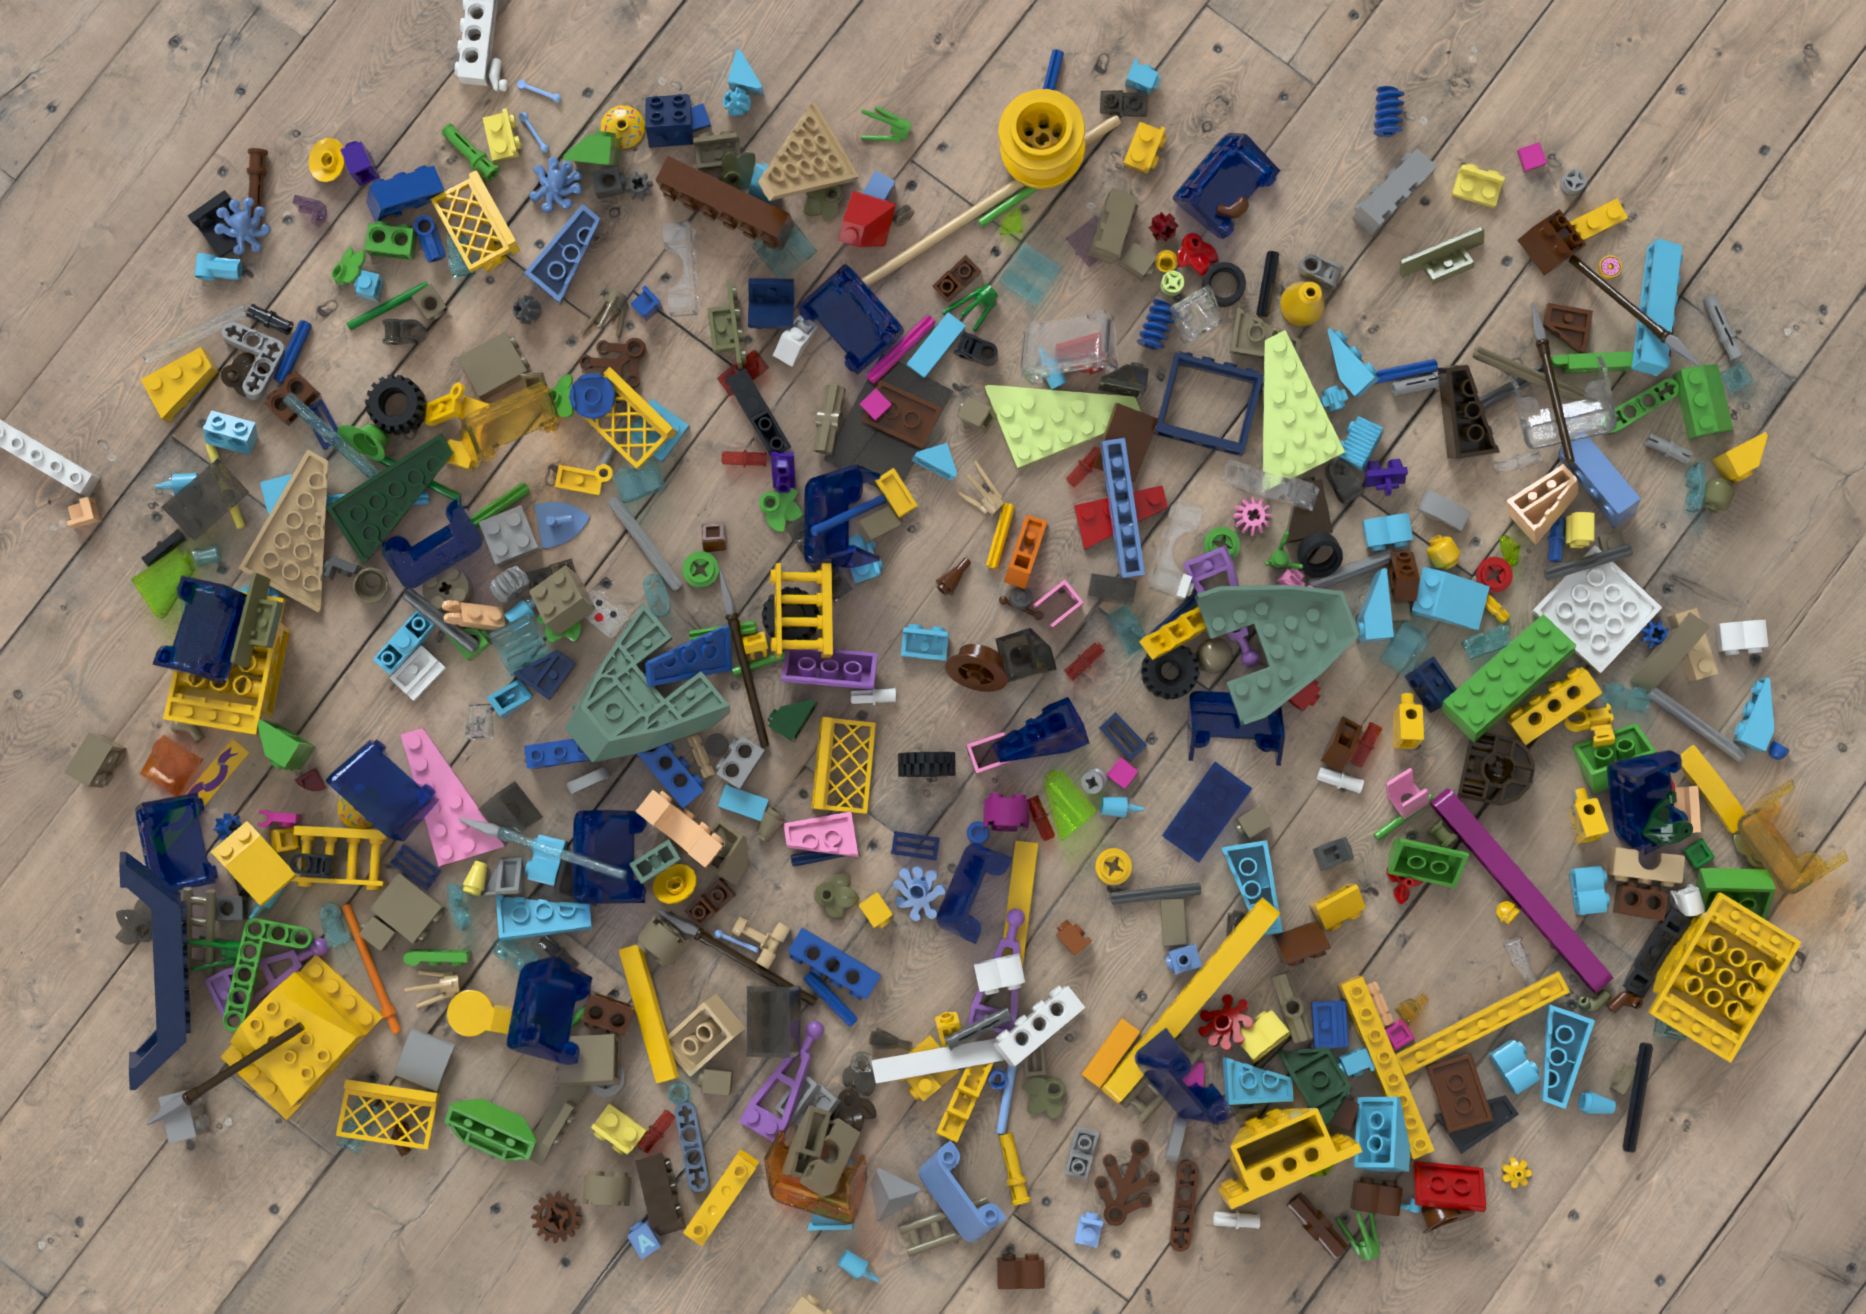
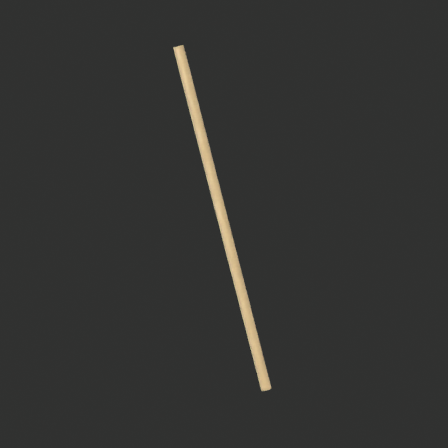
(970, 214)

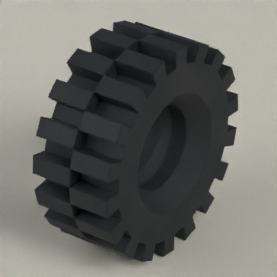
(1176, 687)
(926, 764)

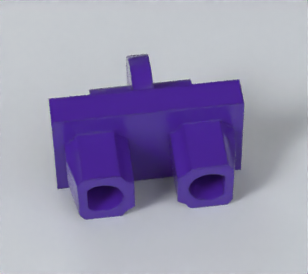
(783, 471)
(1385, 478)

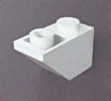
(795, 340)

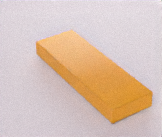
(1110, 1052)

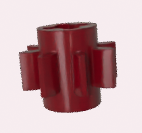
(1163, 226)

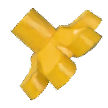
(1512, 1170)

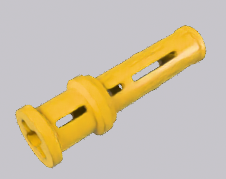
(1015, 1180)

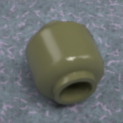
(1718, 495)

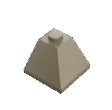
(733, 857)

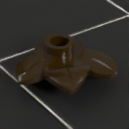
(241, 366)
(856, 1112)

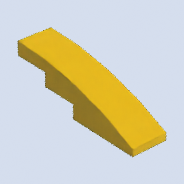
(1174, 634)
(1712, 788)
(963, 1101)

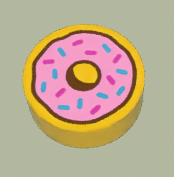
(1609, 267)

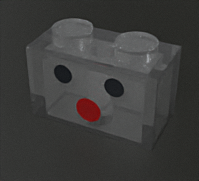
(606, 617)

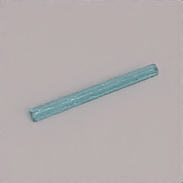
(330, 435)

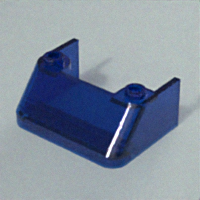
(826, 498)
(1215, 716)

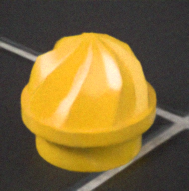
(1166, 261)
(1507, 912)

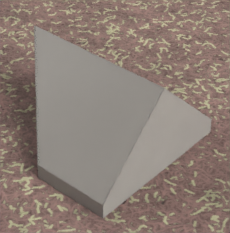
(506, 878)
(891, 1193)

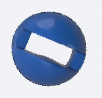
(1778, 751)
(1002, 1079)

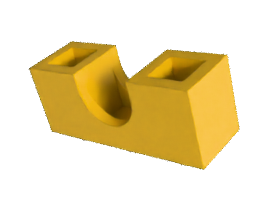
(460, 457)

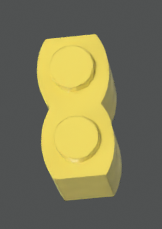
(1580, 529)
(1264, 1035)

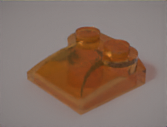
(171, 765)

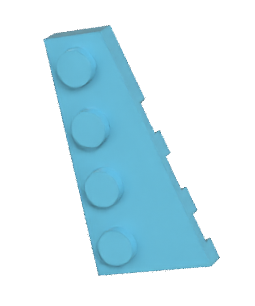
(533, 918)

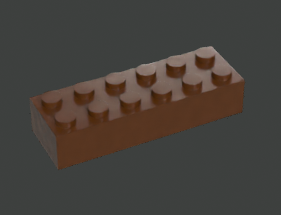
(725, 203)

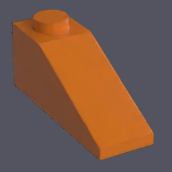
(1025, 551)

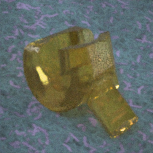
(1411, 1009)

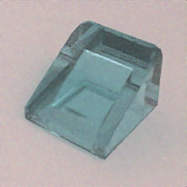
(1737, 377)

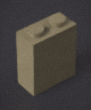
(494, 365)
(408, 908)
(596, 1064)

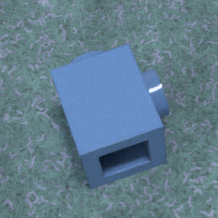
(1183, 959)

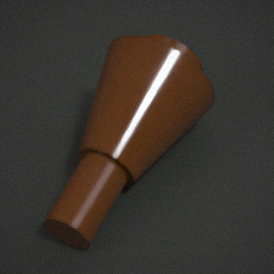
(949, 581)

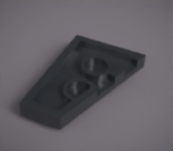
(1502, 1113)

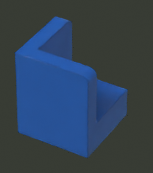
(646, 304)

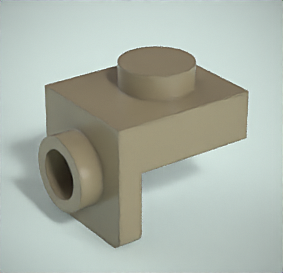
(1622, 1079)

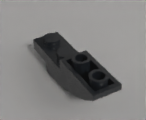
(758, 412)

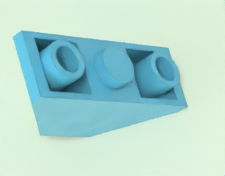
(404, 642)

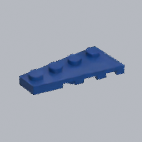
(706, 654)

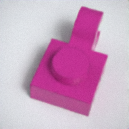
(285, 819)

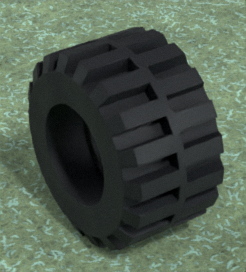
(387, 388)
(799, 633)

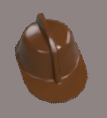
(1437, 1217)

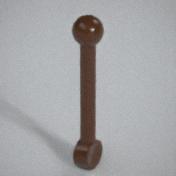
(1037, 615)

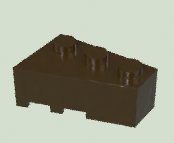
(660, 1194)

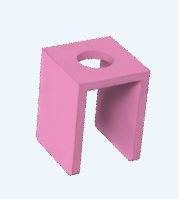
(1064, 584)
(974, 744)
(1403, 785)

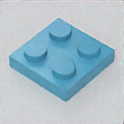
(653, 436)

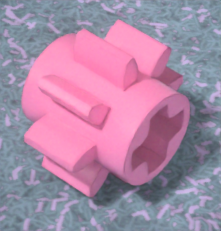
(1291, 578)

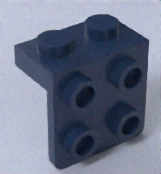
(668, 120)
(771, 303)

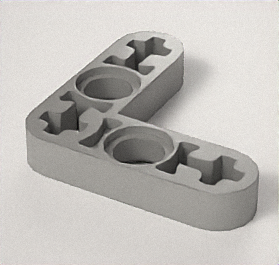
(262, 352)

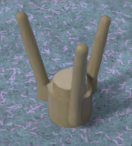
(613, 302)

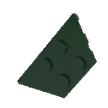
(1318, 1079)

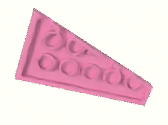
(449, 836)

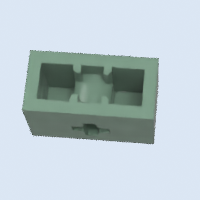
(656, 861)

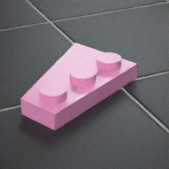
(823, 834)

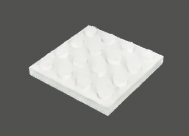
(1598, 611)

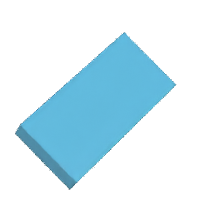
(743, 802)

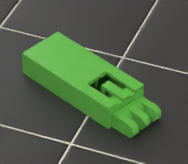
(1588, 362)

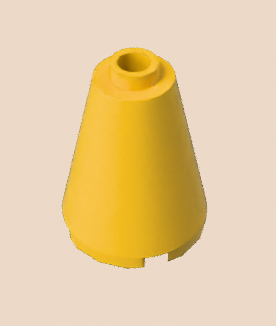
(1302, 303)

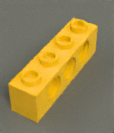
(1566, 705)

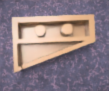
(1543, 502)

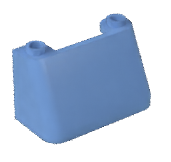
(952, 1199)

